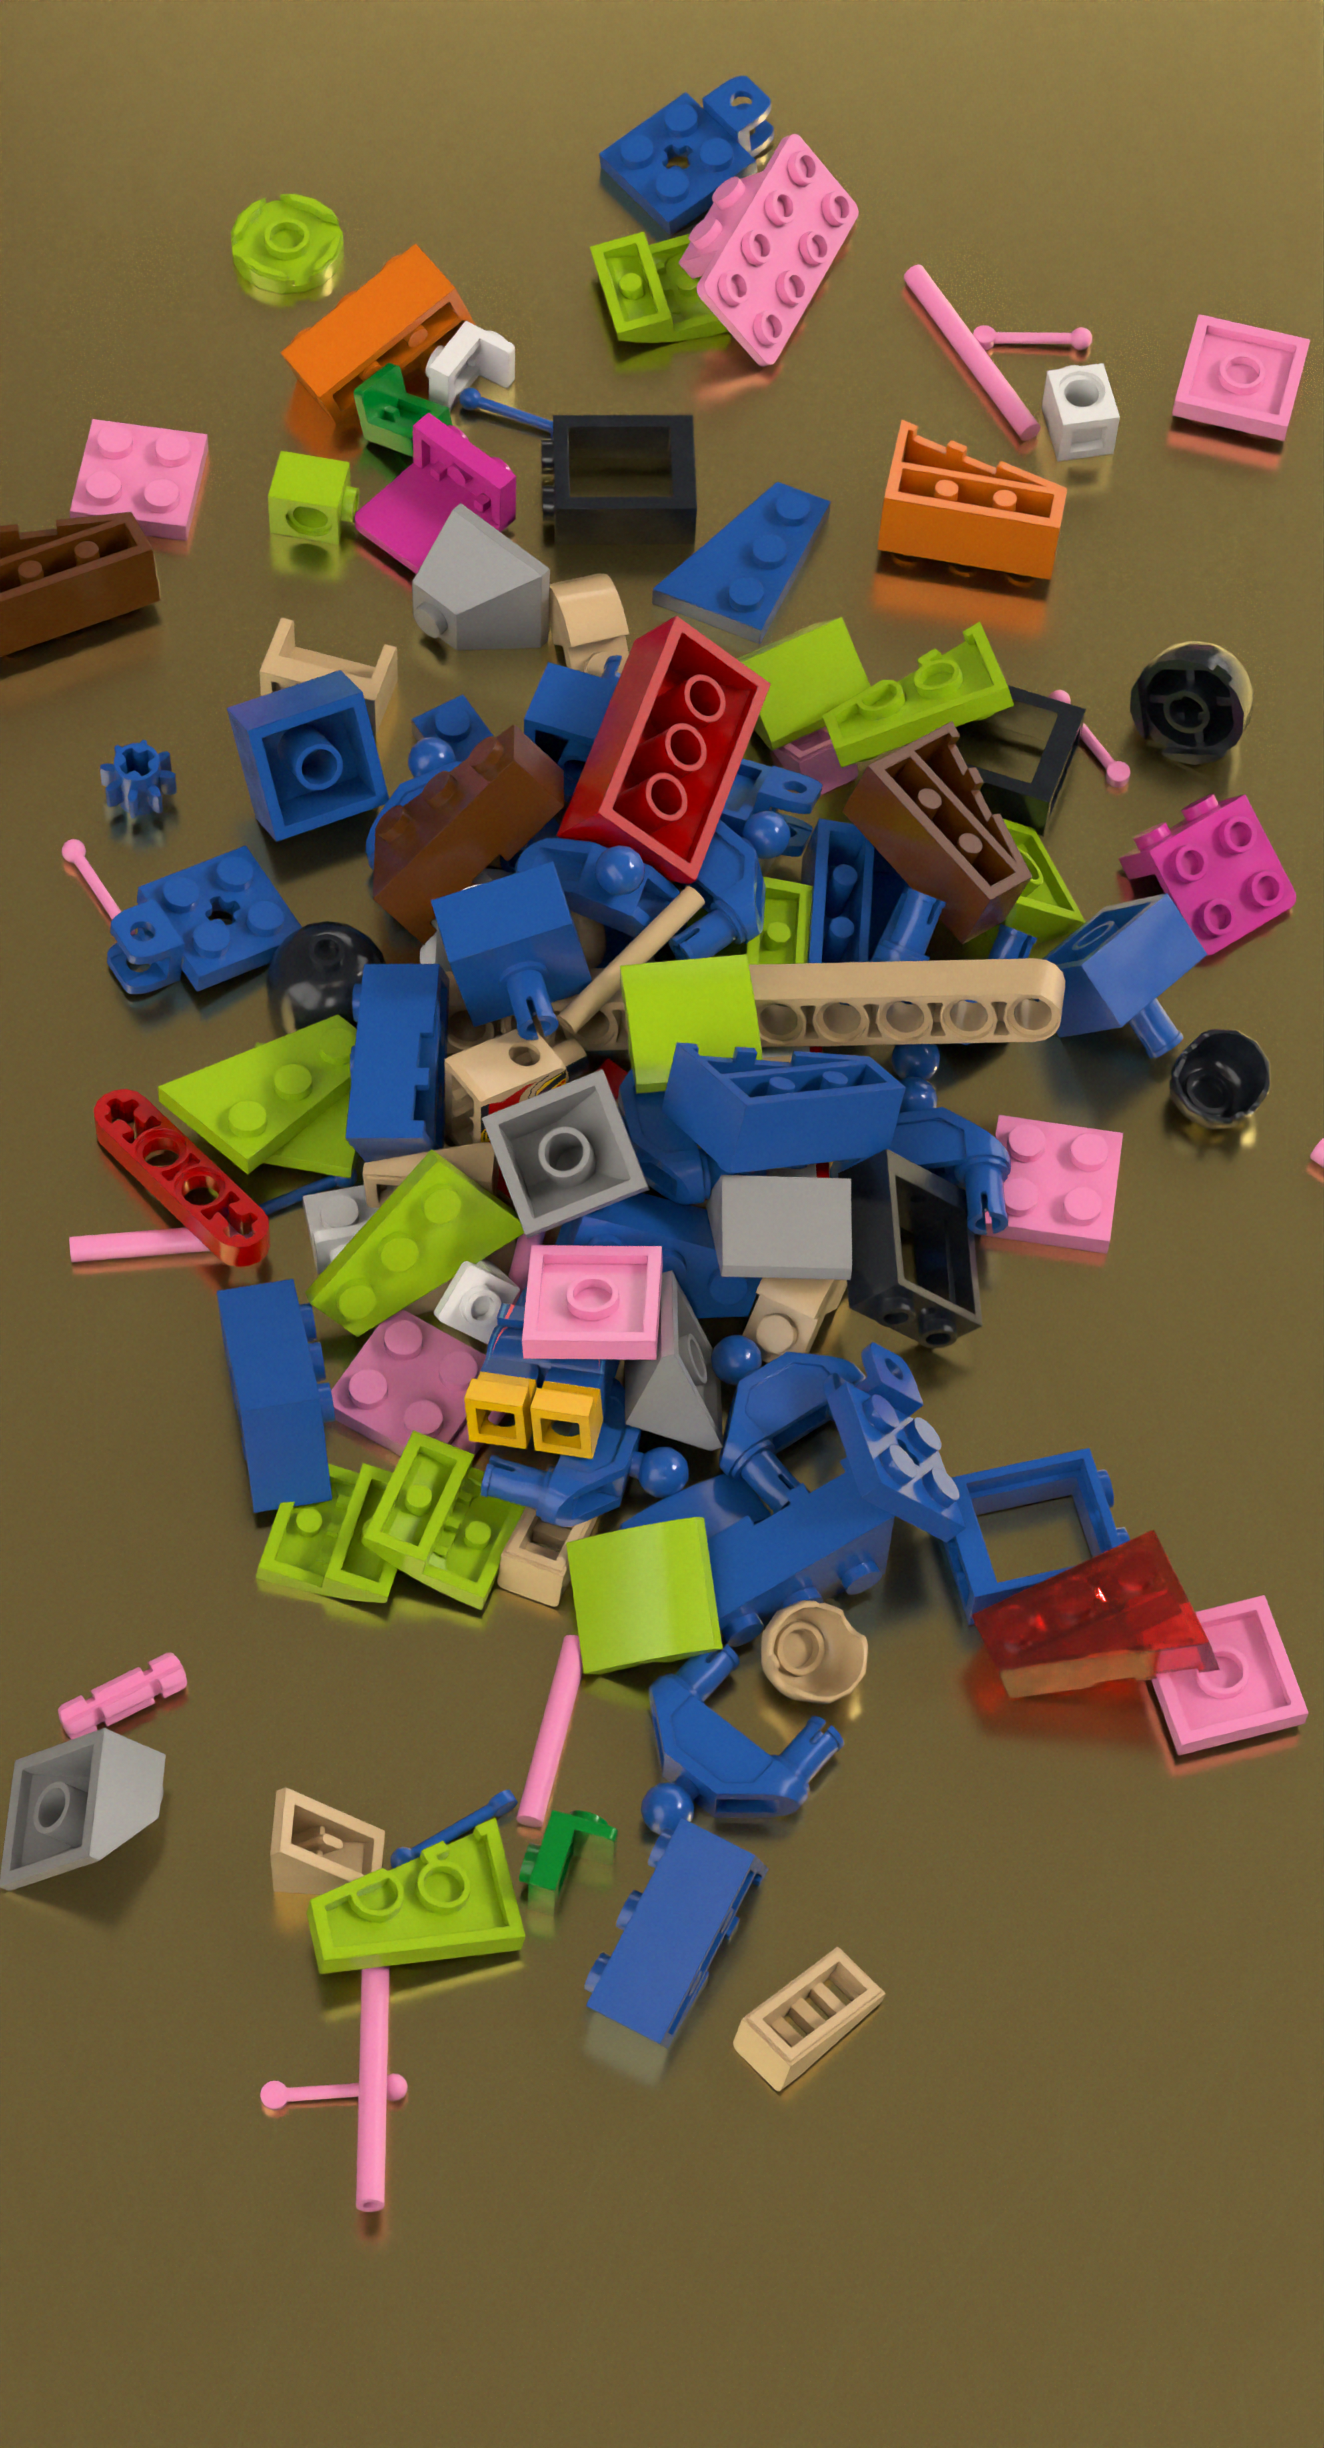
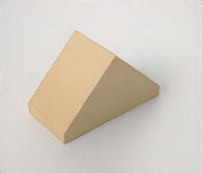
(319, 1846)

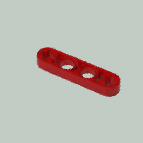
(174, 1181)

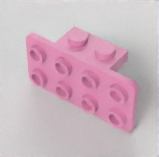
(769, 246)

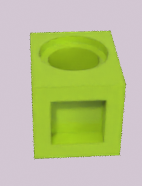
(311, 497)

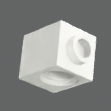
(1080, 412)

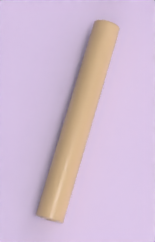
(637, 952)

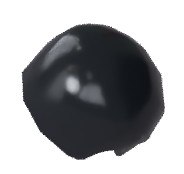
(1220, 1079)

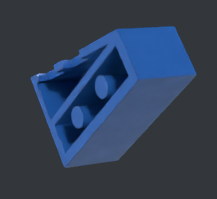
(853, 894)
(398, 1061)
(782, 1112)
(685, 1244)
(278, 1392)
(803, 1552)
(672, 1931)

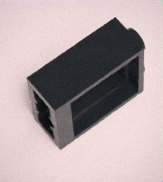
(621, 518)
(1043, 719)
(896, 1194)

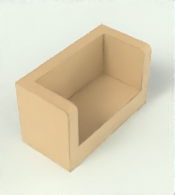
(293, 665)

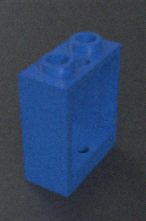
(1019, 1485)

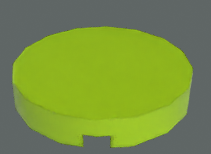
(287, 244)

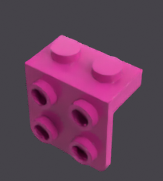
(443, 474)
(1215, 869)

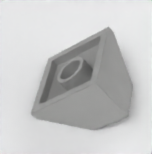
(481, 588)
(565, 1153)
(78, 1804)

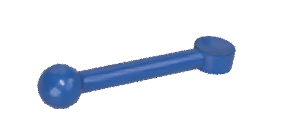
(471, 399)
(316, 1187)
(497, 1806)

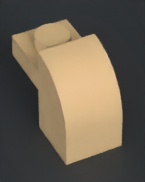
(588, 622)
(791, 1313)

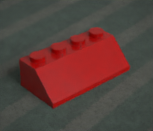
(667, 751)

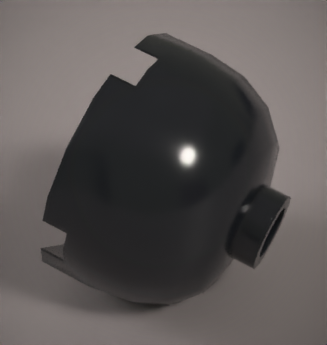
(1193, 701)
(316, 974)

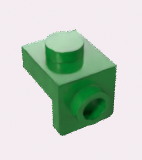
(390, 412)
(548, 1864)

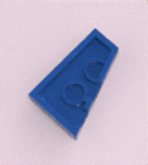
(748, 565)

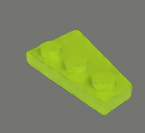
(946, 688)
(266, 1093)
(413, 1245)
(430, 1909)

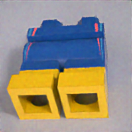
(536, 1393)

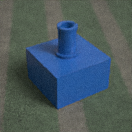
(569, 714)
(308, 755)
(513, 948)
(1120, 968)

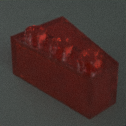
(1097, 1624)

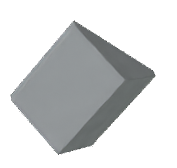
(782, 1227)
(679, 1389)

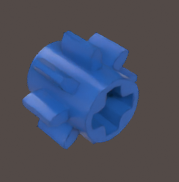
(138, 779)

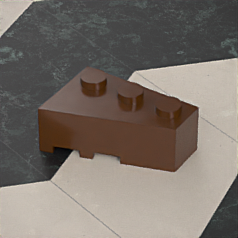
(72, 577)
(461, 825)
(938, 833)

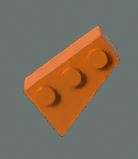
(388, 320)
(968, 511)

